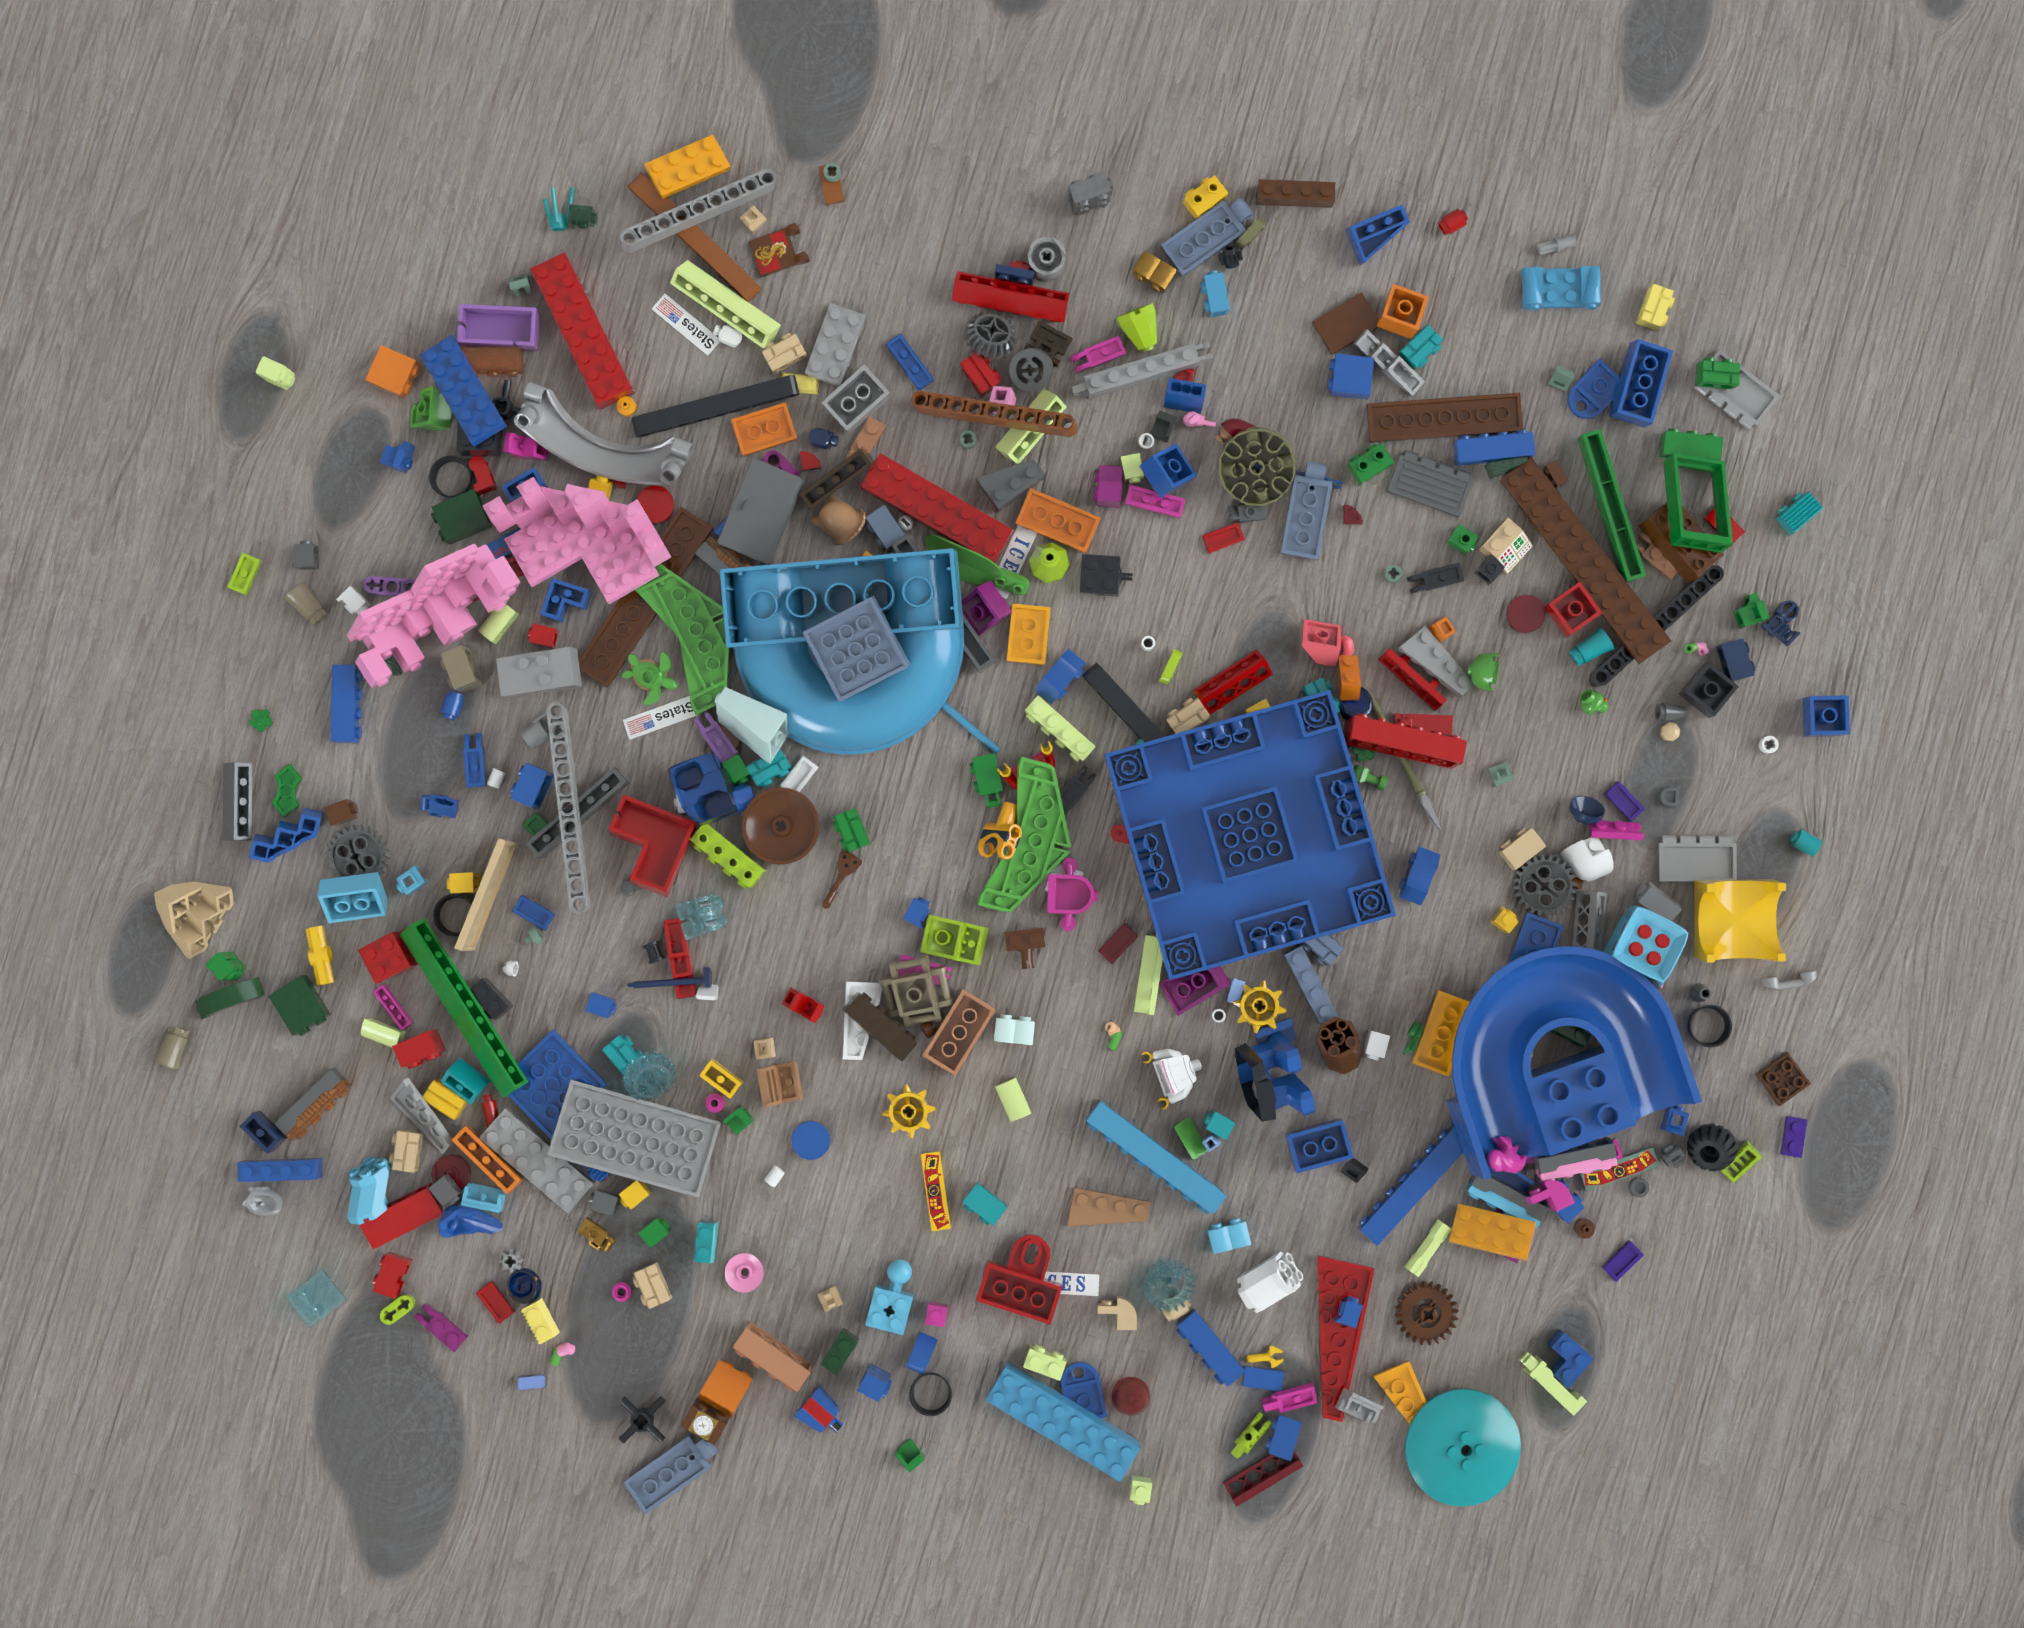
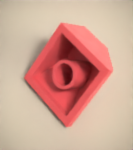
(1322, 641)

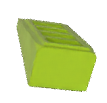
(1745, 1166)

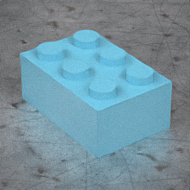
(353, 897)

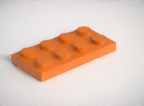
(1058, 520)

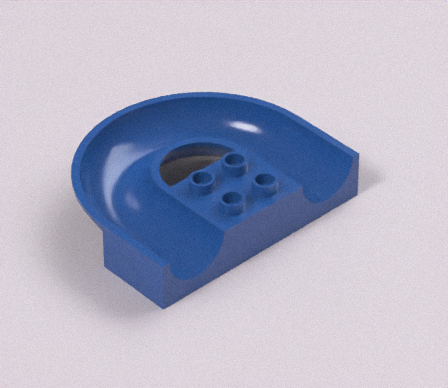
(1577, 1097)

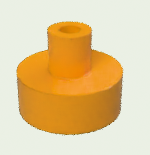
(630, 408)

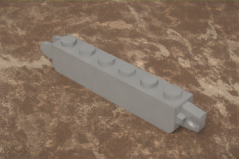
(1141, 371)

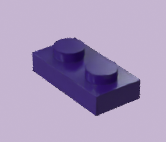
(1793, 1136)

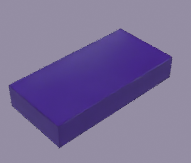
(1624, 801)
(1622, 1260)

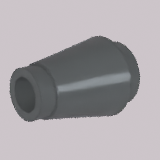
(1668, 712)
(1696, 992)

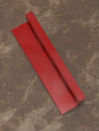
(1231, 678)

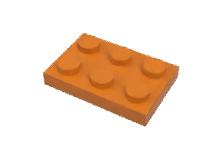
(764, 429)

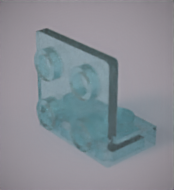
(316, 1298)

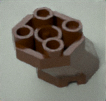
(1339, 1045)

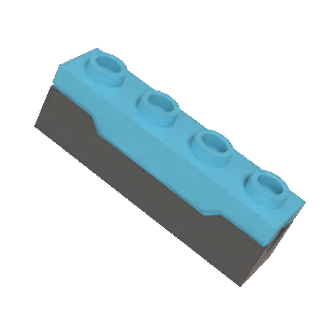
(1506, 1197)

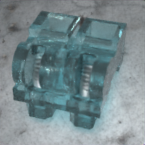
(703, 916)

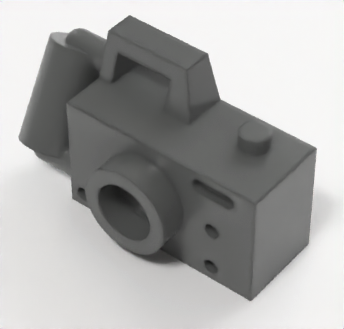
(1247, 513)

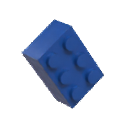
(1319, 1145)

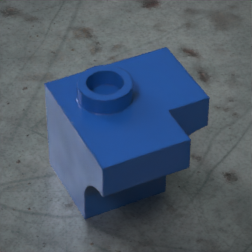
(398, 457)

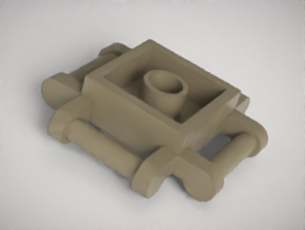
(916, 991)

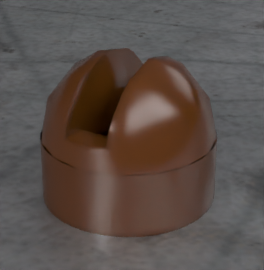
(927, 1030)

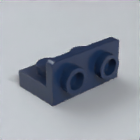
(1014, 274)

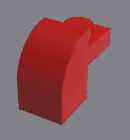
(803, 1005)

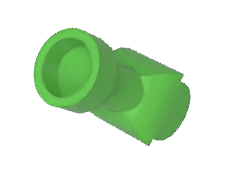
(1363, 775)

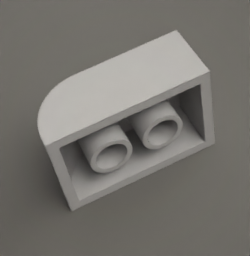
(856, 399)

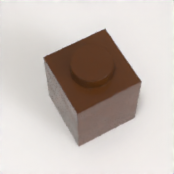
(341, 812)

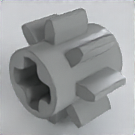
(515, 1256)

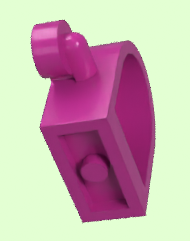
(1069, 894)

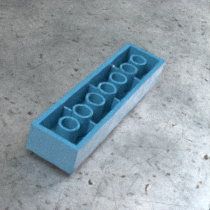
(1156, 1157)
(1063, 1421)

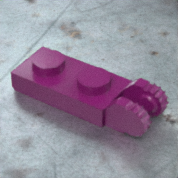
(442, 1328)

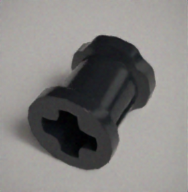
(654, 952)

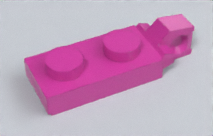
(1290, 1398)

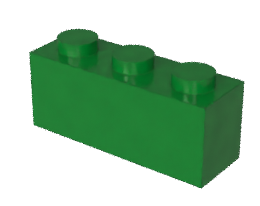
(1691, 444)

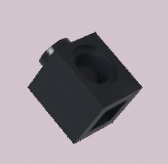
(1489, 569)

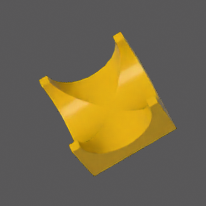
(1736, 919)

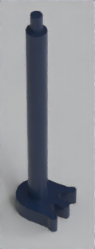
(706, 980)

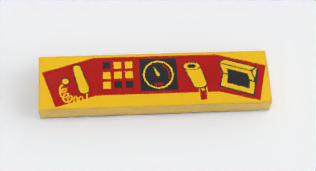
(935, 1191)

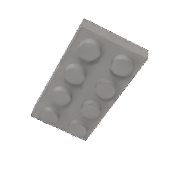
(835, 345)

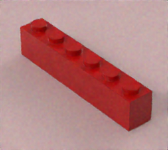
(1010, 297)

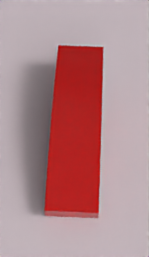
(679, 957)

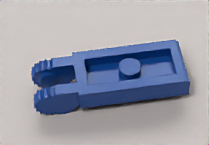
(474, 762)

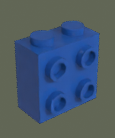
(1351, 376)

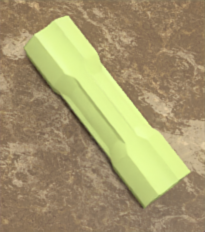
(1436, 1236)

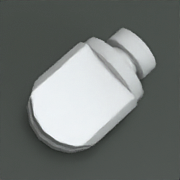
(728, 335)

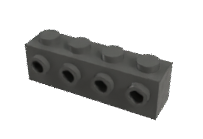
(237, 801)

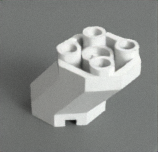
(1269, 1281)

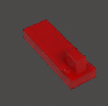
(1429, 722)

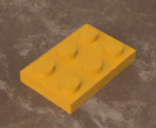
(1028, 634)

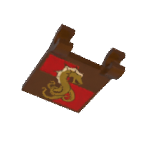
(776, 252)

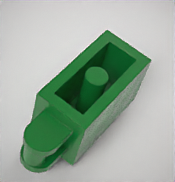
(987, 778)

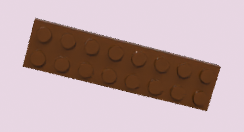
(1444, 417)

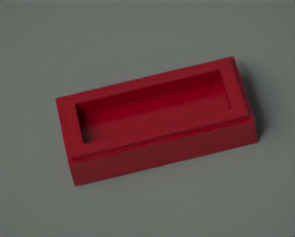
(1118, 943)

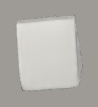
(707, 993)

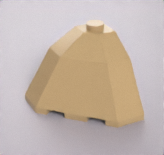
(193, 913)

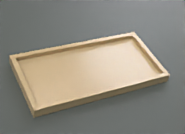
(486, 895)

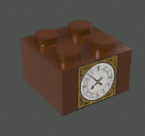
(705, 1421)

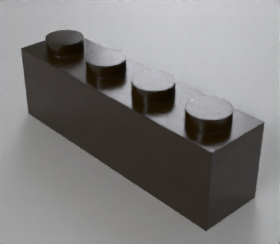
(836, 478)
(880, 1026)

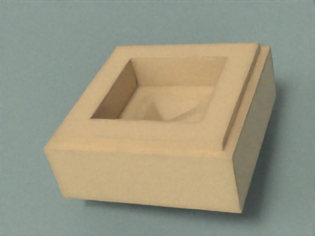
(764, 1048)

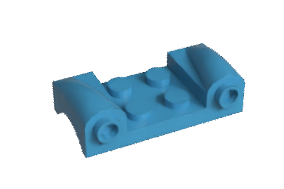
(1560, 288)

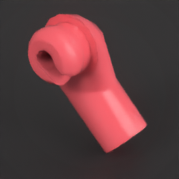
(1348, 645)

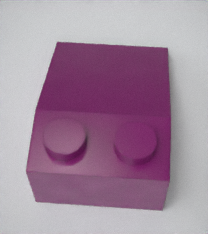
(1194, 988)

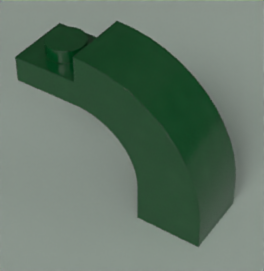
(229, 997)

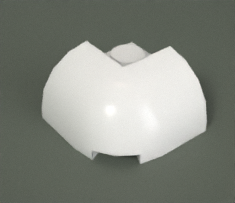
(1588, 859)

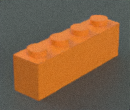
(487, 1160)

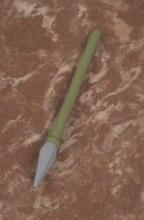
(1416, 785)

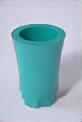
(1591, 647)

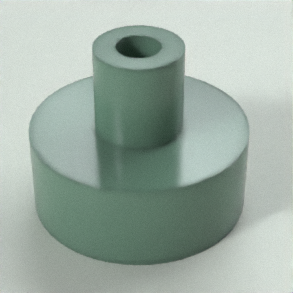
(534, 935)

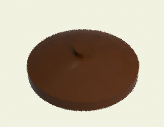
(780, 825)

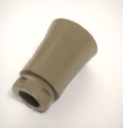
(306, 604)
(172, 1048)

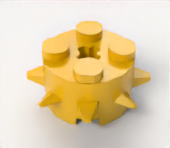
(1269, 1001)
(902, 1120)

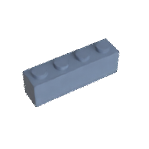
(1309, 984)

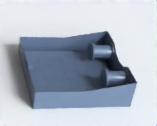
(856, 648)

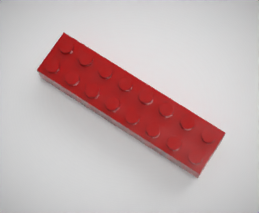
(582, 330)
(936, 508)

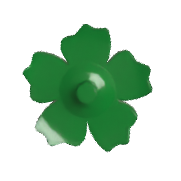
(261, 720)
(1363, 754)

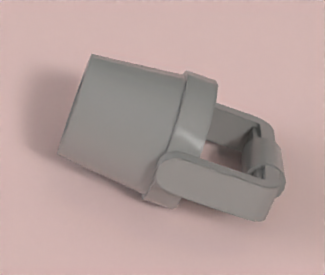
(538, 731)

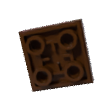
(1782, 1079)

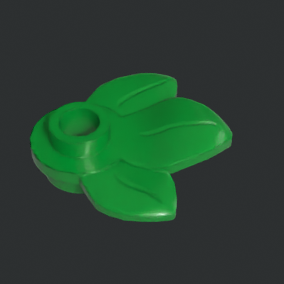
(1415, 1032)

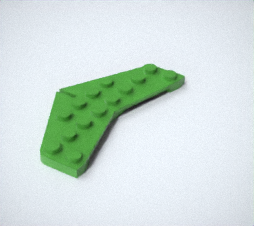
(701, 639)
(1042, 826)

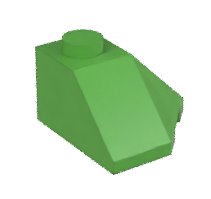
(431, 411)

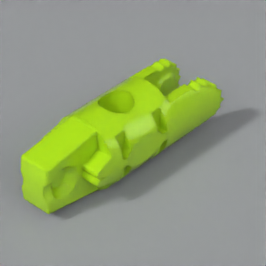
(1243, 1442)

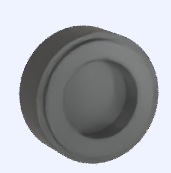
(1638, 1187)

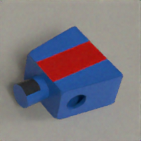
(820, 1411)

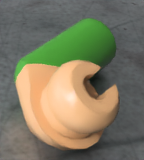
(1115, 1034)

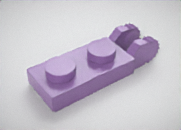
(716, 739)

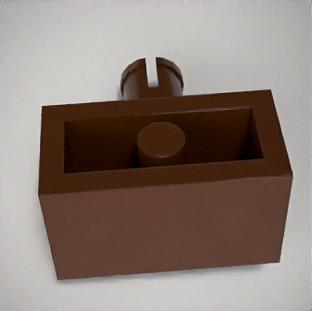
(1025, 942)

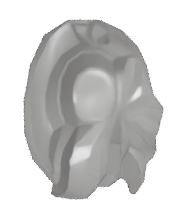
(263, 1201)

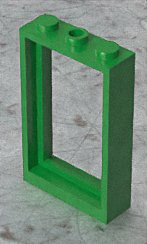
(1690, 539)

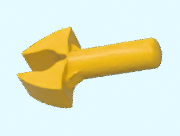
(1266, 1357)

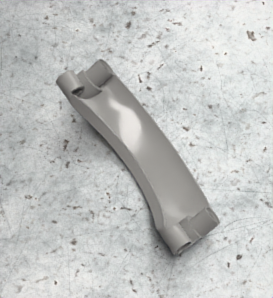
(565, 438)

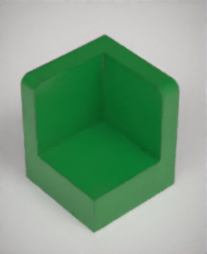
(739, 1120)
(909, 1455)

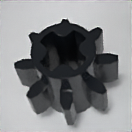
(1230, 256)

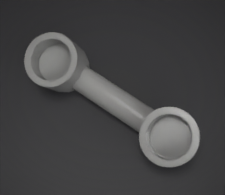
(1806, 978)

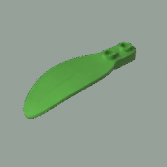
(979, 569)

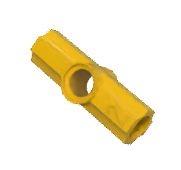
(320, 955)

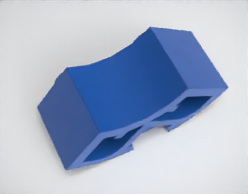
(1060, 676)
(1419, 875)

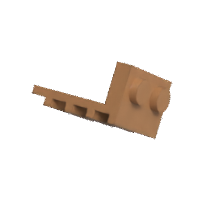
(779, 1084)

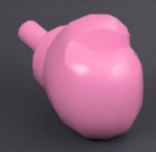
(1194, 419)

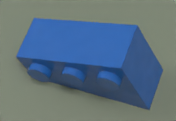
(1375, 232)

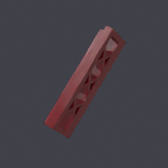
(1262, 1482)

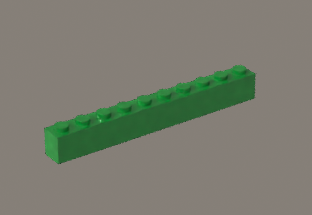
(463, 1007)

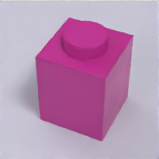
(936, 1314)

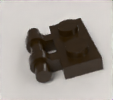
(1050, 338)

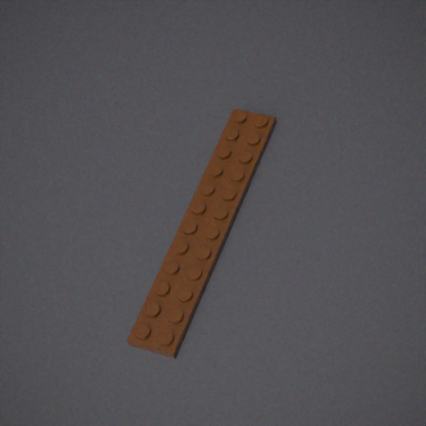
(1585, 560)

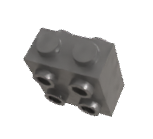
(1090, 193)

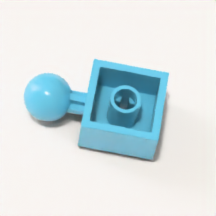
(898, 1272)

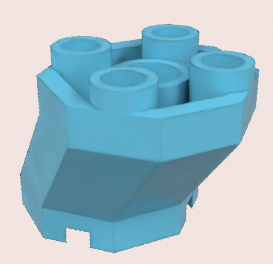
(368, 1190)

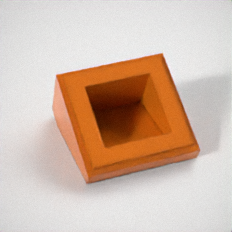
(1442, 629)

